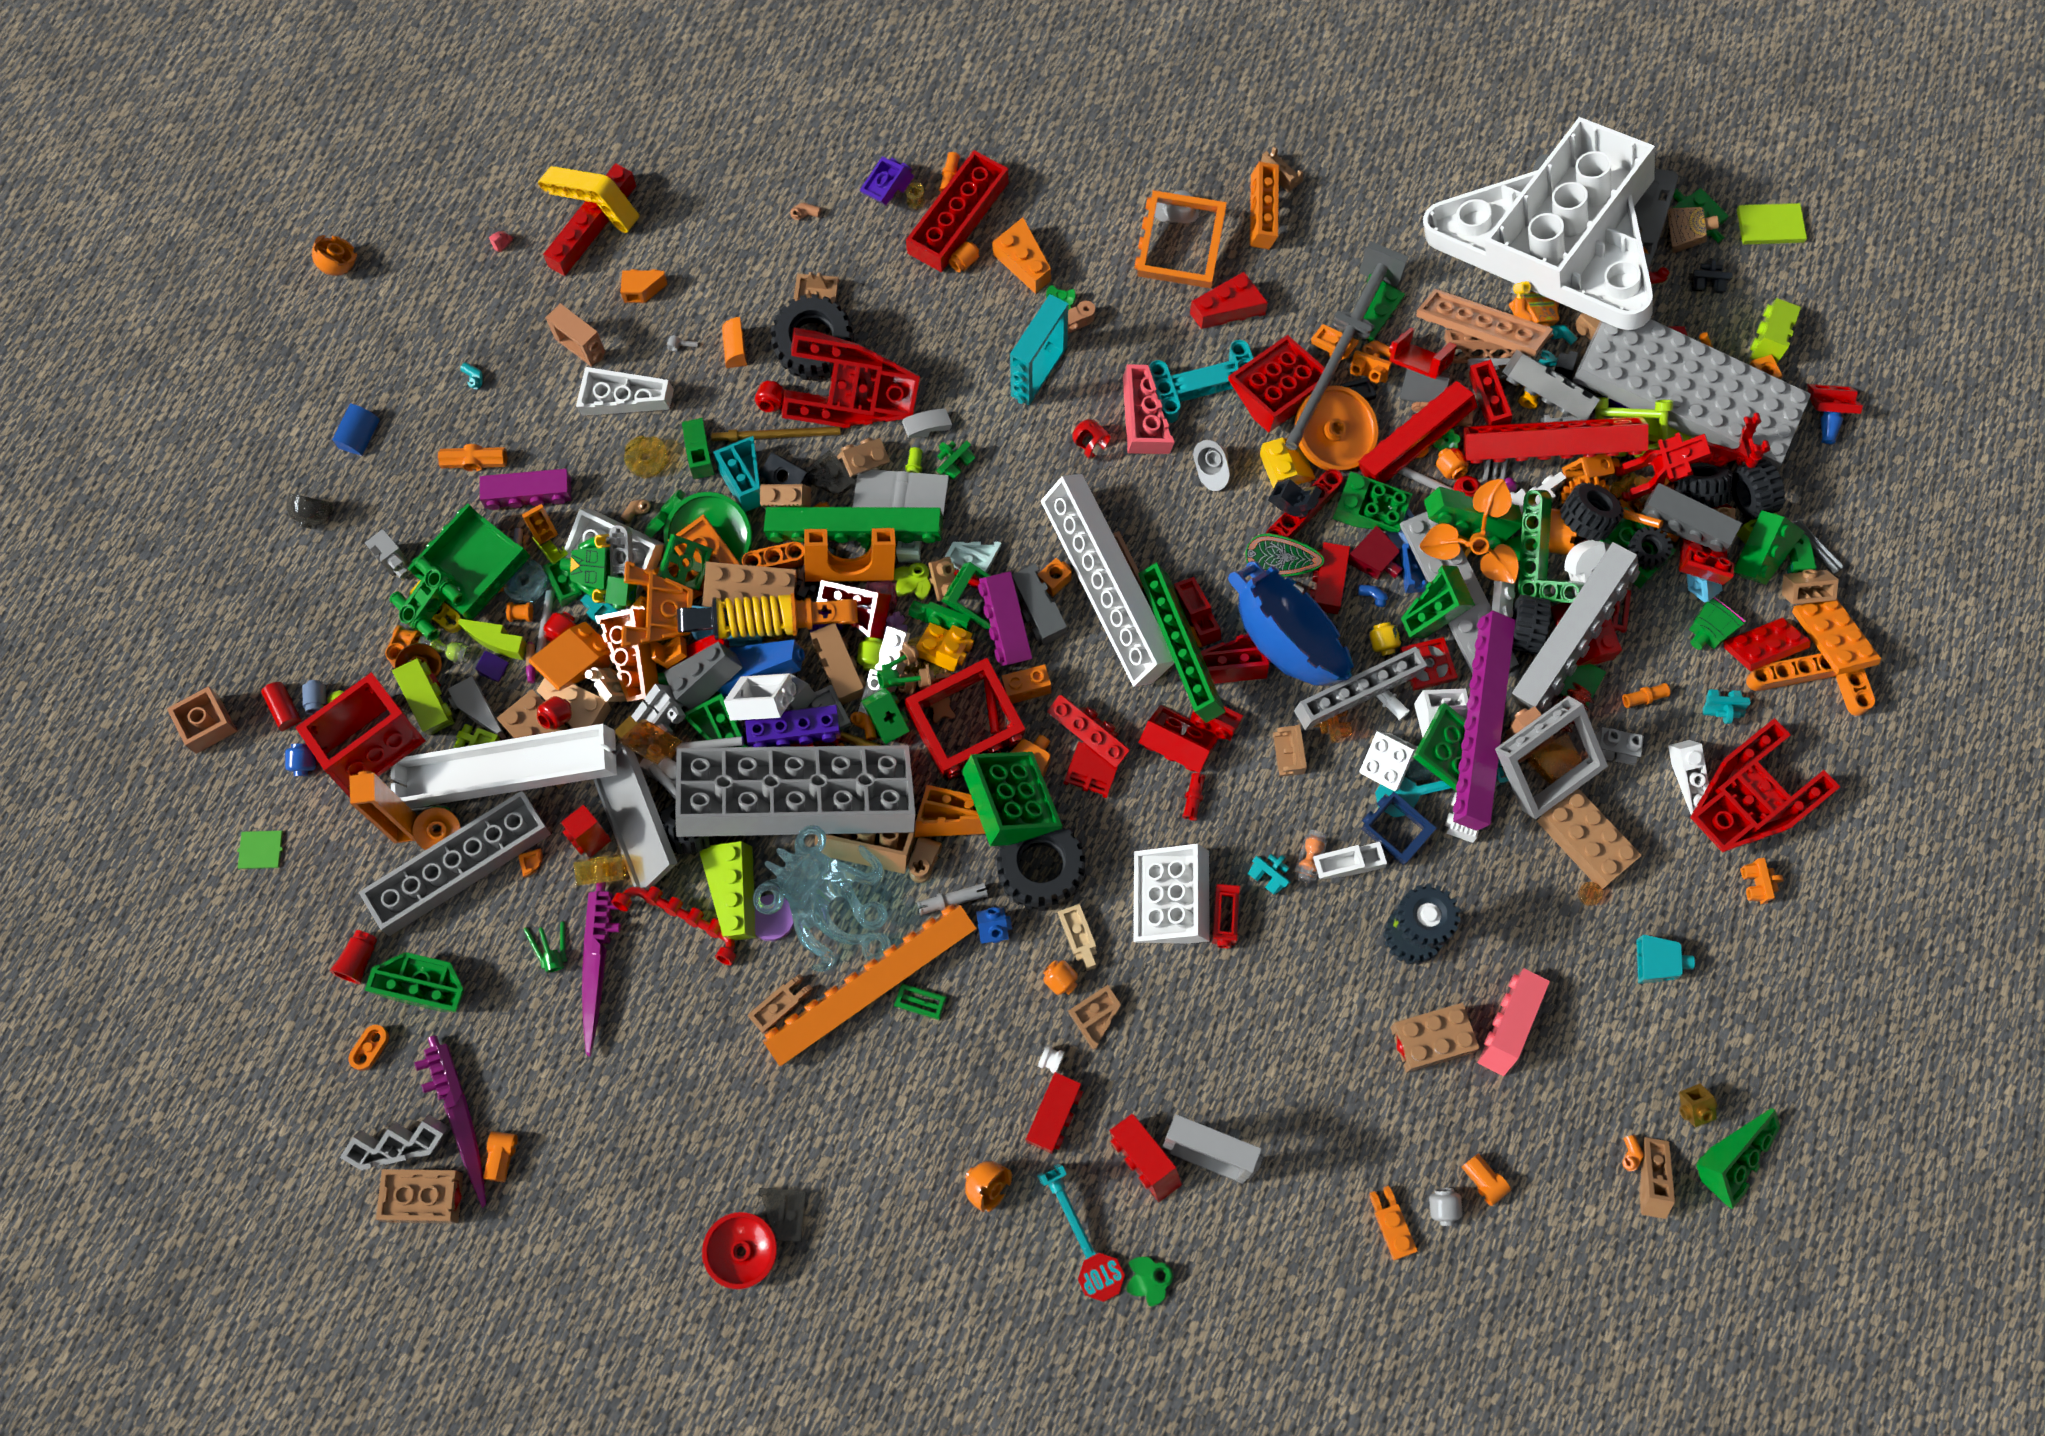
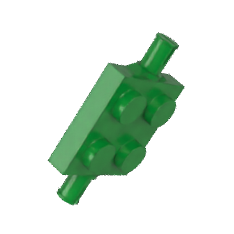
(1710, 209)

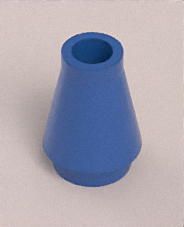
(1830, 426)

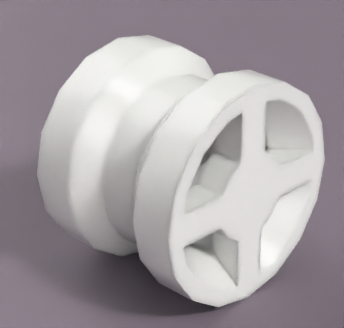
(1051, 1059)

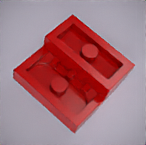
(1834, 398)

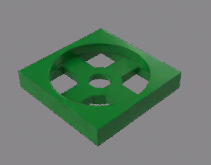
(669, 556)

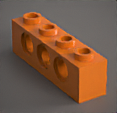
(1264, 205)

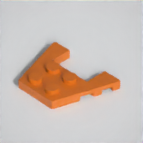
(663, 600)

